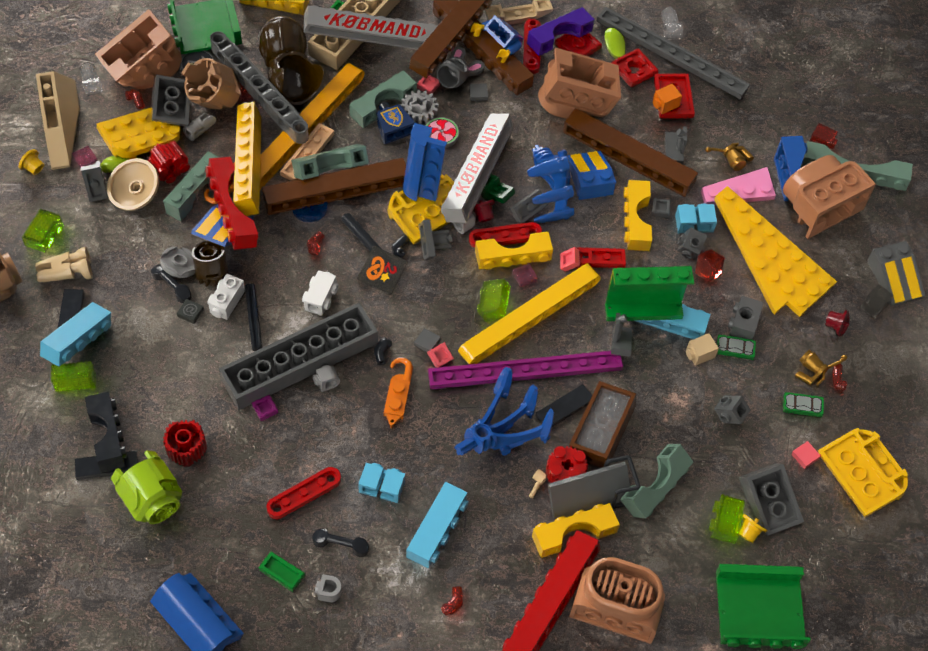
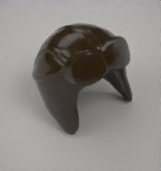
(281, 36)
(295, 77)

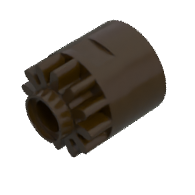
(209, 263)

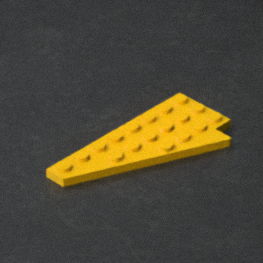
(776, 263)

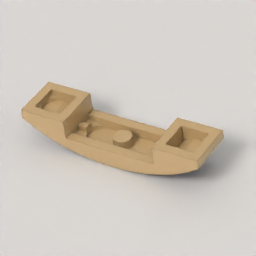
(521, 13)

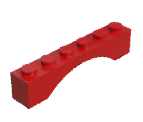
(240, 228)

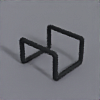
(614, 505)

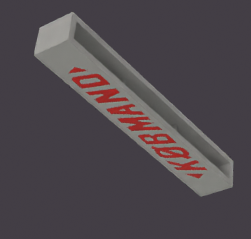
(366, 27)
(477, 168)

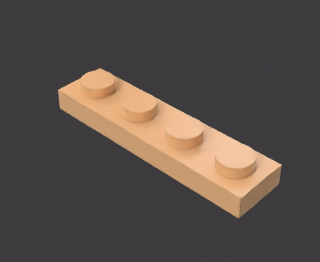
(317, 141)

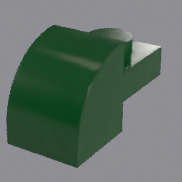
(496, 190)

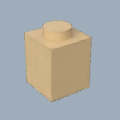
(701, 349)

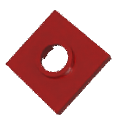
(638, 60)

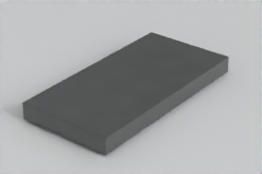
(587, 490)

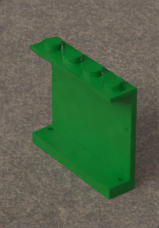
(199, 20)
(647, 292)
(760, 606)

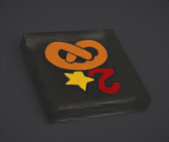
(382, 270)

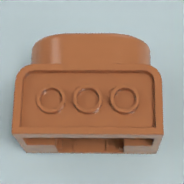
(141, 53)
(579, 84)
(827, 192)
(620, 598)

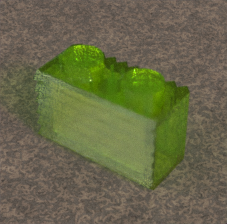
(42, 230)
(493, 299)
(73, 376)
(727, 518)

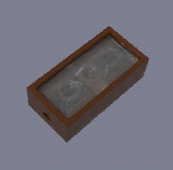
(604, 423)

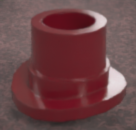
(484, 210)
(838, 321)

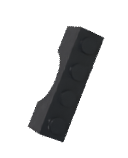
(108, 450)

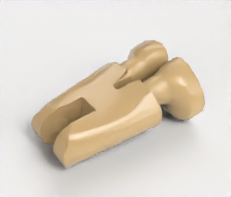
(62, 266)

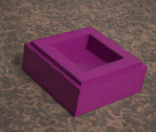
(264, 407)

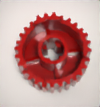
(169, 161)
(184, 442)
(564, 459)

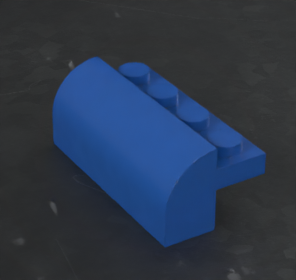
(423, 164)
(195, 614)

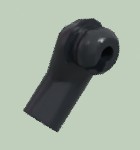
(397, 246)
(380, 348)

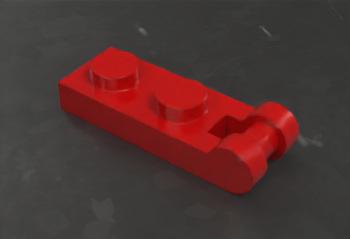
(602, 257)

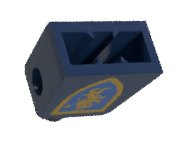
(393, 122)

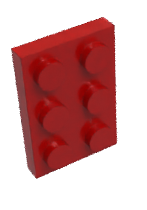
(682, 84)

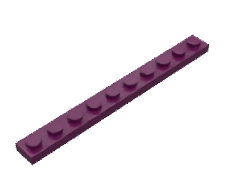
(524, 369)

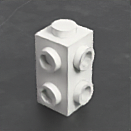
(320, 293)
(226, 296)

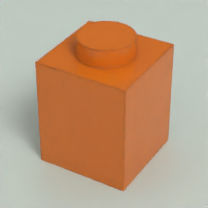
(667, 99)

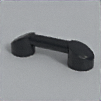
(181, 291)
(359, 545)

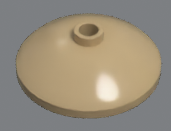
(126, 180)

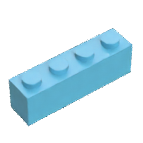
(691, 326)
(75, 334)
(436, 525)

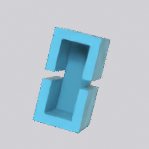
(702, 216)
(372, 479)

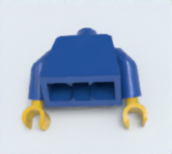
(502, 33)

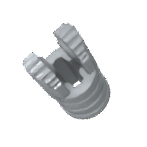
(199, 126)

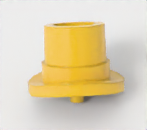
(31, 162)
(750, 529)

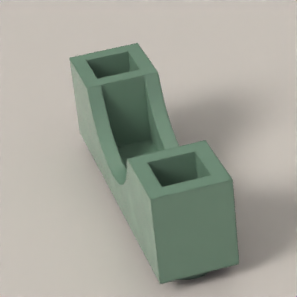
(364, 109)
(343, 157)
(182, 197)
(672, 464)

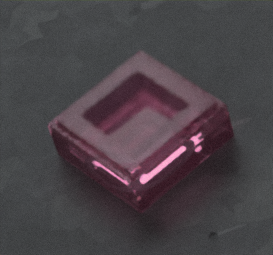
(84, 157)
(524, 275)

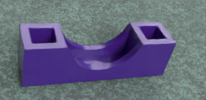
(576, 23)

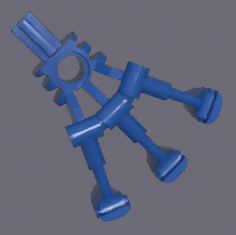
(556, 173)
(485, 435)

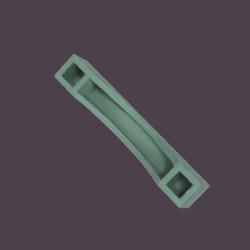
(892, 174)

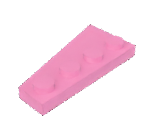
(749, 186)

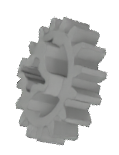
(420, 106)

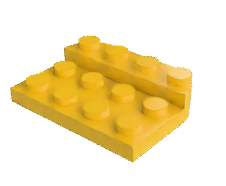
(136, 133)
(410, 213)
(865, 470)

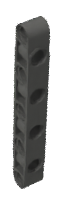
(260, 88)

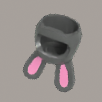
(455, 70)

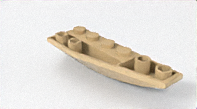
(59, 115)

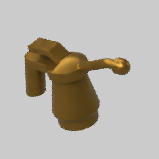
(733, 155)
(813, 363)

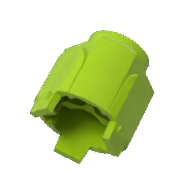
(148, 489)

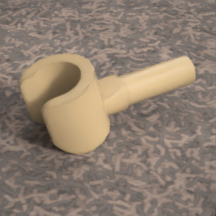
(540, 477)

